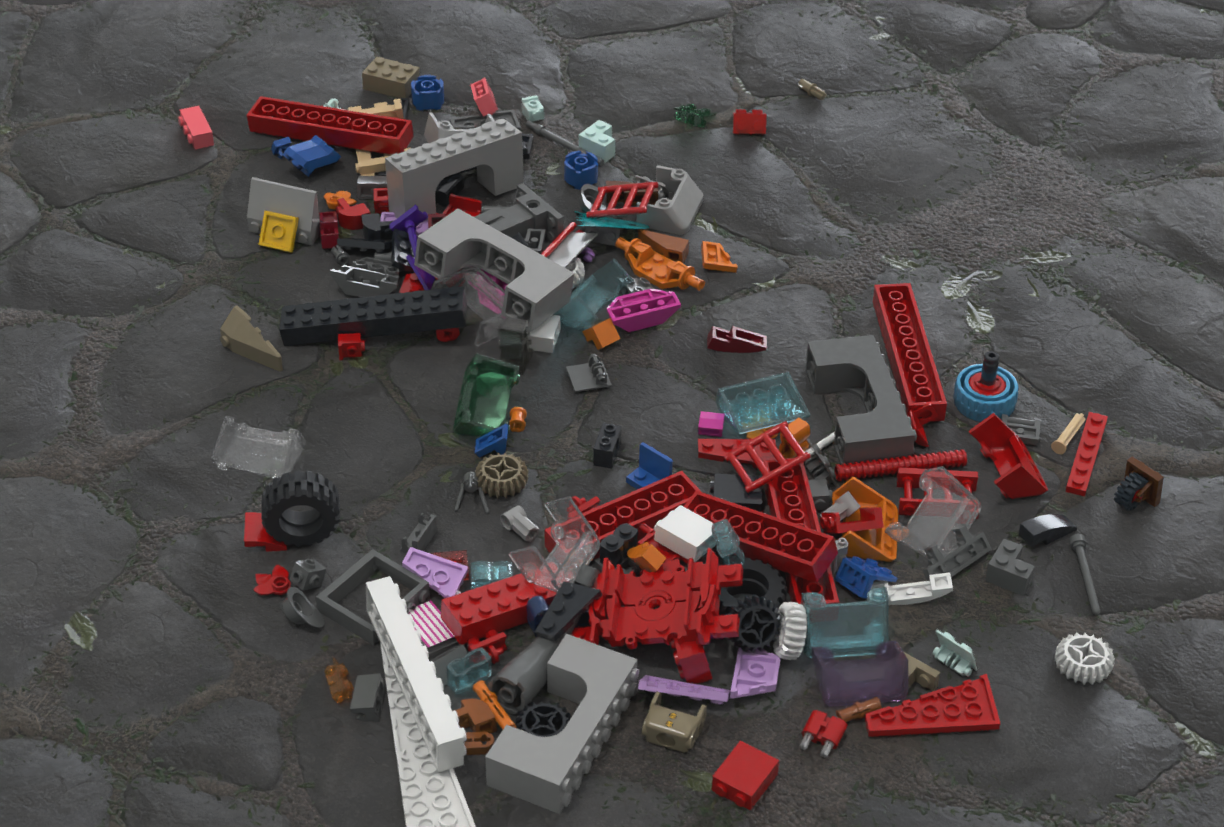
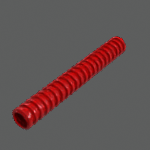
(891, 466)

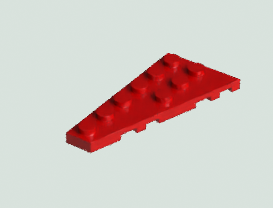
(944, 710)

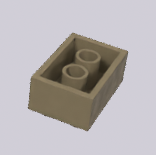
(389, 77)

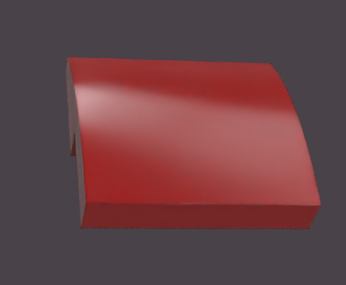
(256, 534)

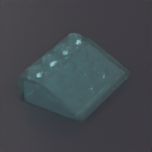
(761, 403)

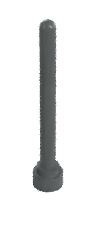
(1078, 544)

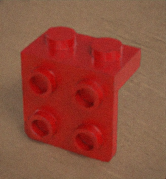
(749, 122)

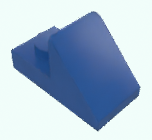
(491, 441)

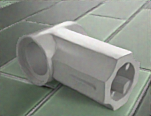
(845, 505)
(518, 521)

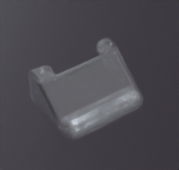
(940, 512)

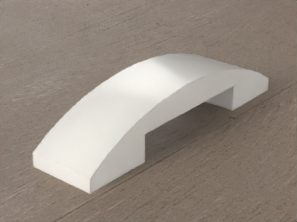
(919, 591)

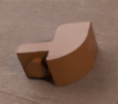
(476, 715)

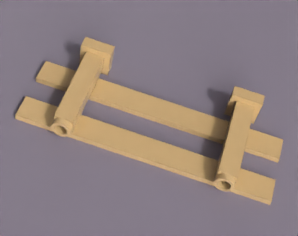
(366, 165)

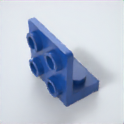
(652, 467)
(860, 574)

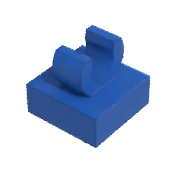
(280, 146)

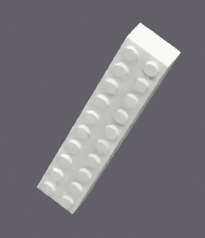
(416, 674)

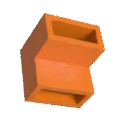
(602, 334)

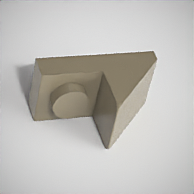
(922, 674)

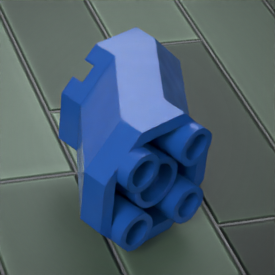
(311, 155)

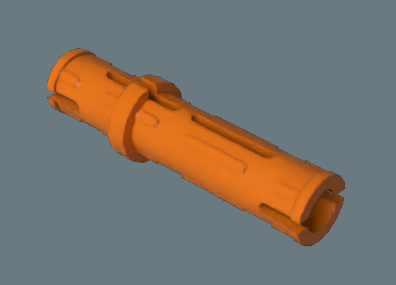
(491, 700)

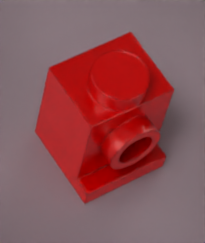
(381, 200)
(350, 345)

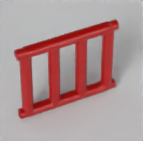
(627, 209)
(766, 438)

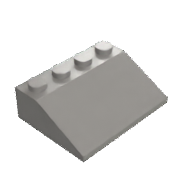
(284, 200)

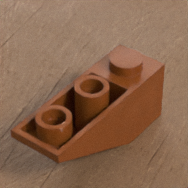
(668, 246)

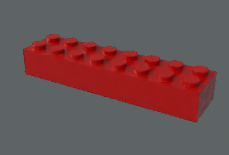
(638, 507)
(769, 538)

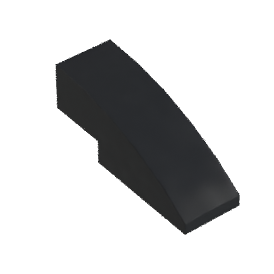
(1045, 529)

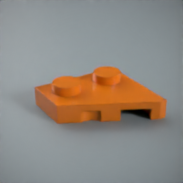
(716, 258)

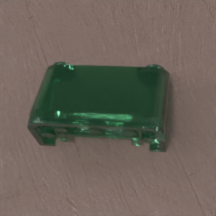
(484, 396)

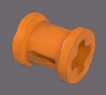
(517, 417)

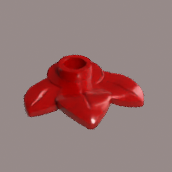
(273, 583)

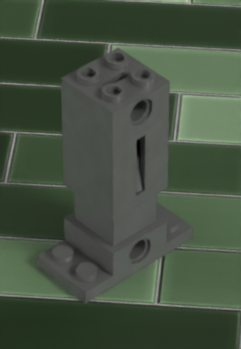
(527, 213)

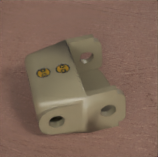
(672, 727)

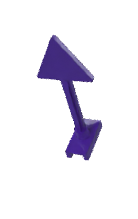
(408, 223)

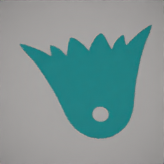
(609, 222)

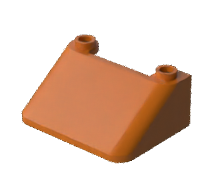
(871, 542)

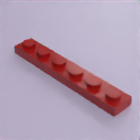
(1086, 454)

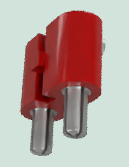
(824, 730)

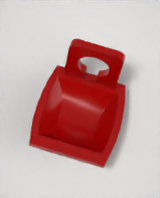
(917, 423)

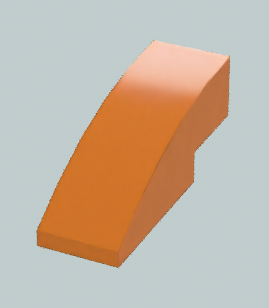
(646, 557)

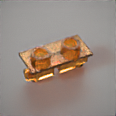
(338, 674)

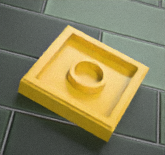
(278, 231)

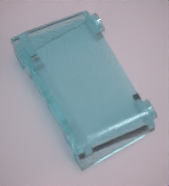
(847, 627)

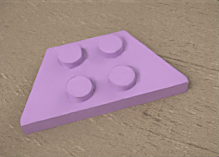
(754, 673)

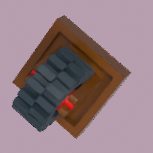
(1139, 485)

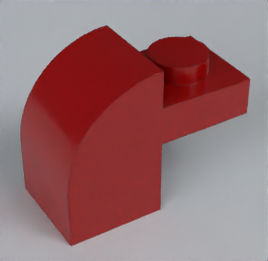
(351, 217)

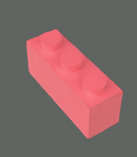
(484, 97)
(196, 127)

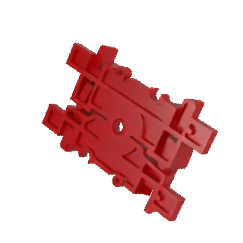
(685, 601)

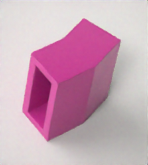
(711, 424)

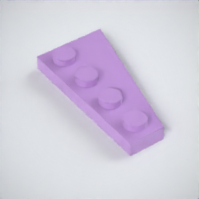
(679, 688)

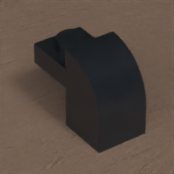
(374, 229)

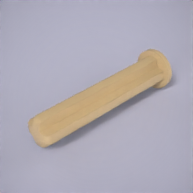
(1059, 446)

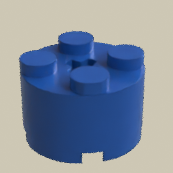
(427, 92)
(580, 169)

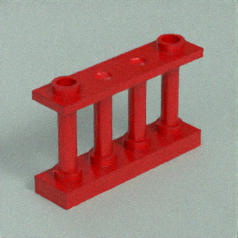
(910, 478)

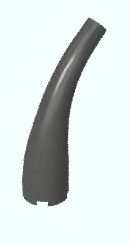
(527, 672)

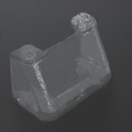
(257, 449)

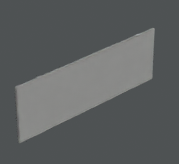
(571, 247)

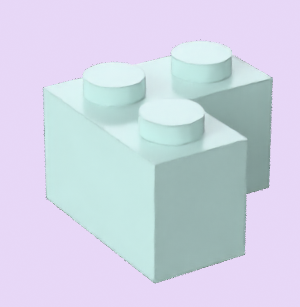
(598, 140)

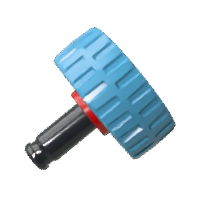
(985, 390)

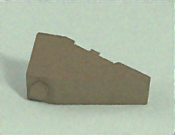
(247, 341)

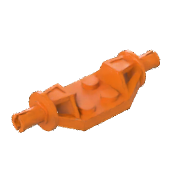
(658, 268)

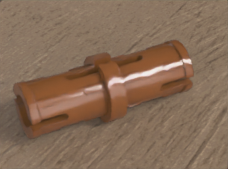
(859, 709)

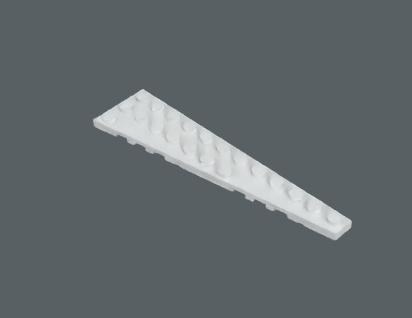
(427, 795)

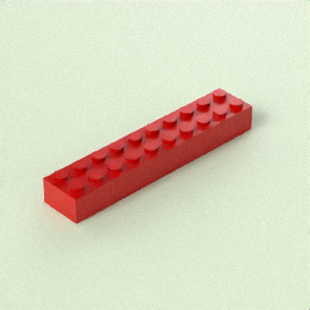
(331, 125)
(908, 349)
(792, 501)

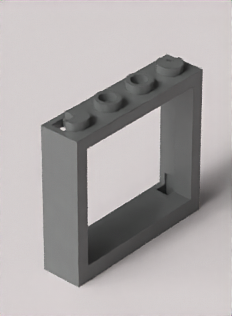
(355, 575)

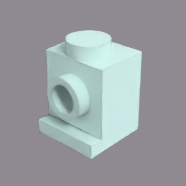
(532, 108)

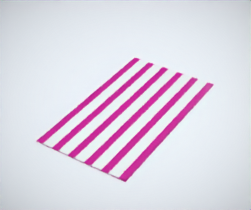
(429, 623)

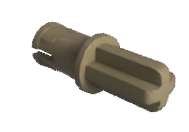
(812, 89)

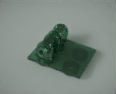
(691, 114)

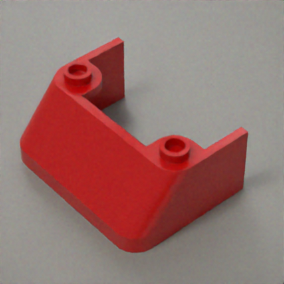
(1011, 457)

